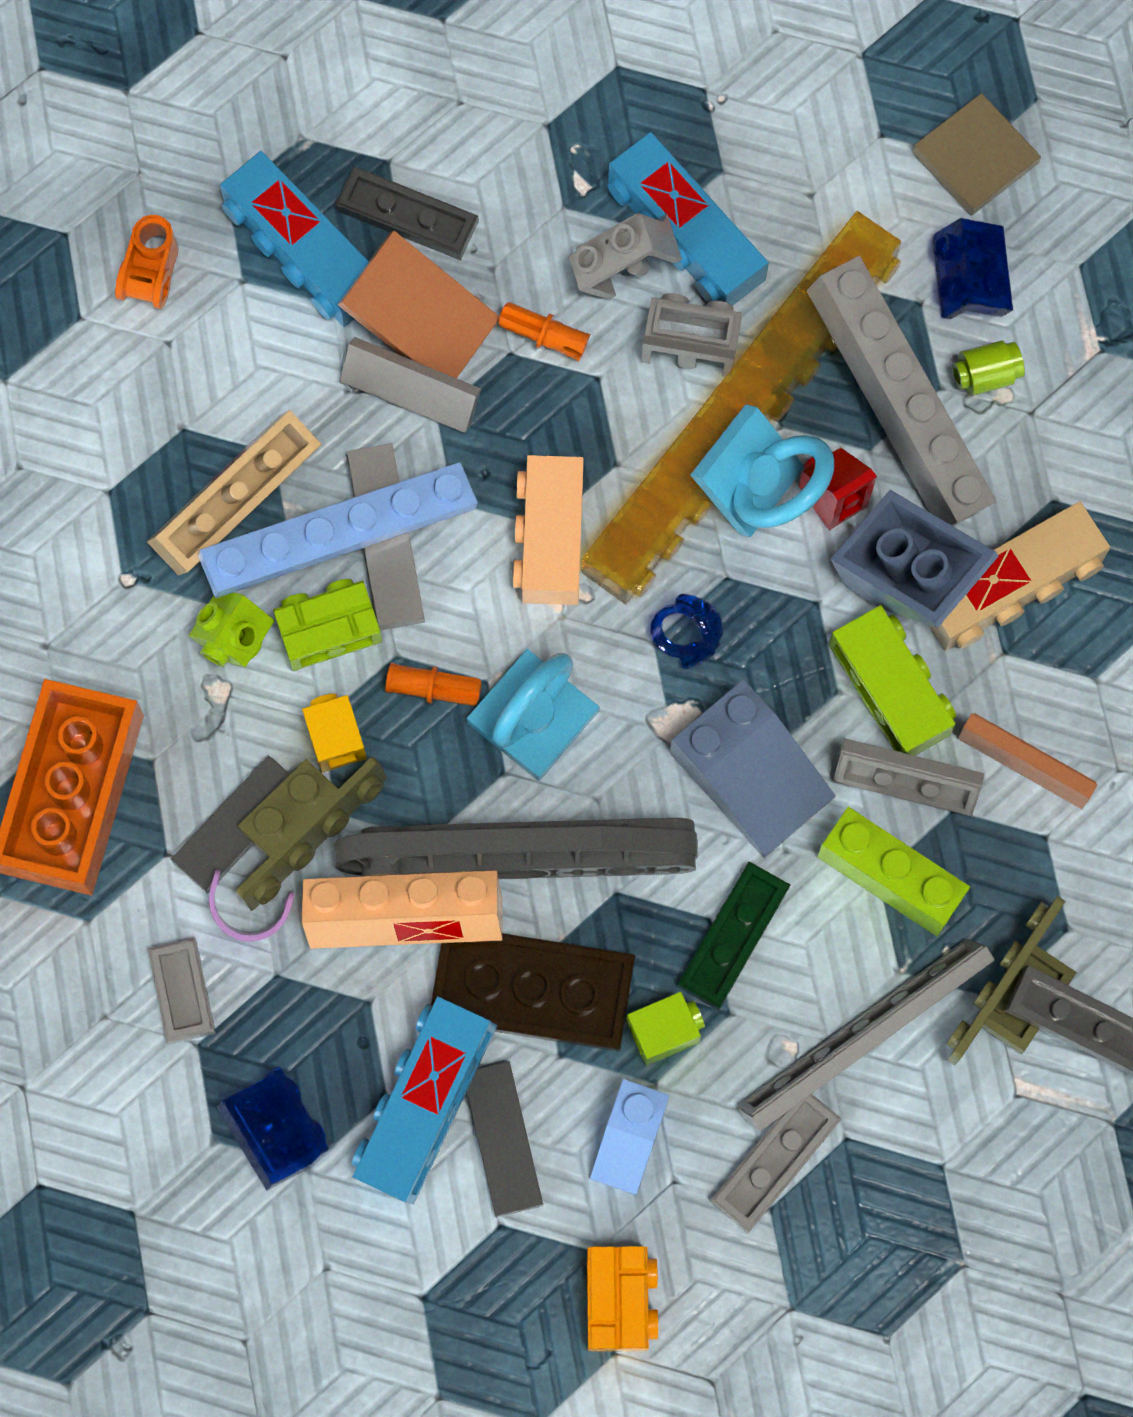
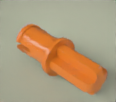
(544, 330)
(433, 684)

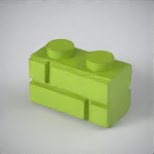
(327, 623)

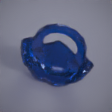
(707, 619)

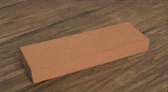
(1027, 760)

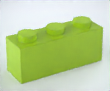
(893, 682)
(892, 871)

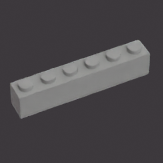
(900, 393)

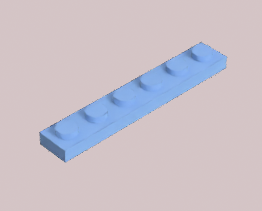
(337, 530)

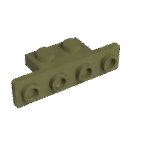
(298, 820)
(995, 997)

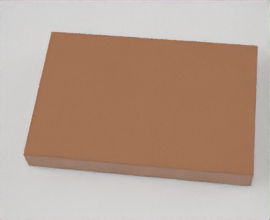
(418, 308)

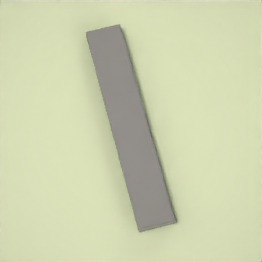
(864, 1033)

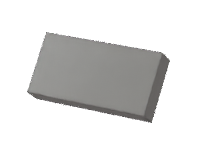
(181, 991)

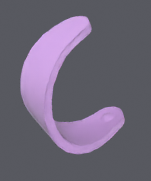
(244, 935)

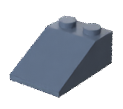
(911, 561)
(751, 768)

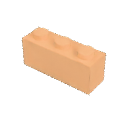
(549, 530)

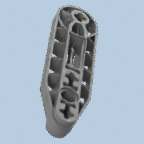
(525, 848)

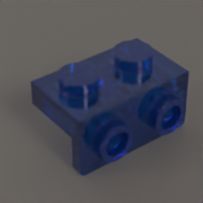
(972, 269)
(274, 1128)

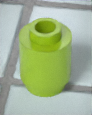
(988, 367)

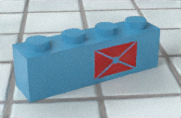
(293, 231)
(708, 241)
(423, 1100)

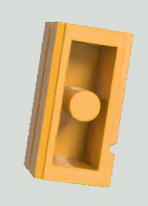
(619, 1298)

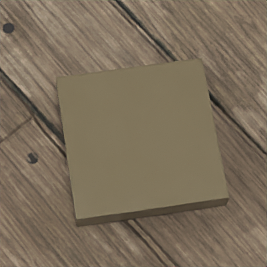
(976, 154)

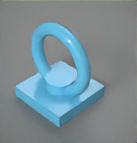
(754, 469)
(534, 712)

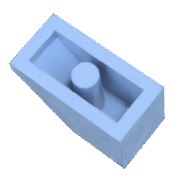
(629, 1137)

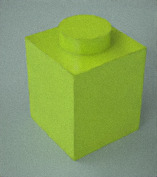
(665, 1027)

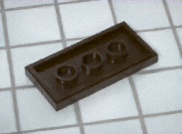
(540, 988)

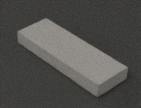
(410, 384)
(908, 777)
(775, 1162)

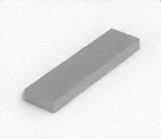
(390, 561)

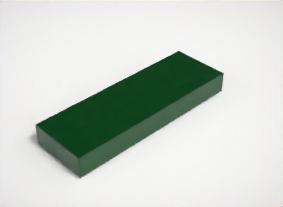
(733, 935)

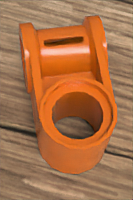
(145, 270)

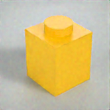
(334, 732)

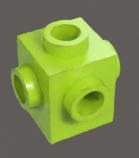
(231, 630)

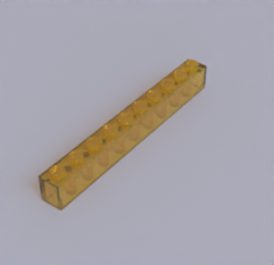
(764, 378)

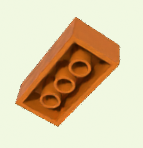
(68, 786)

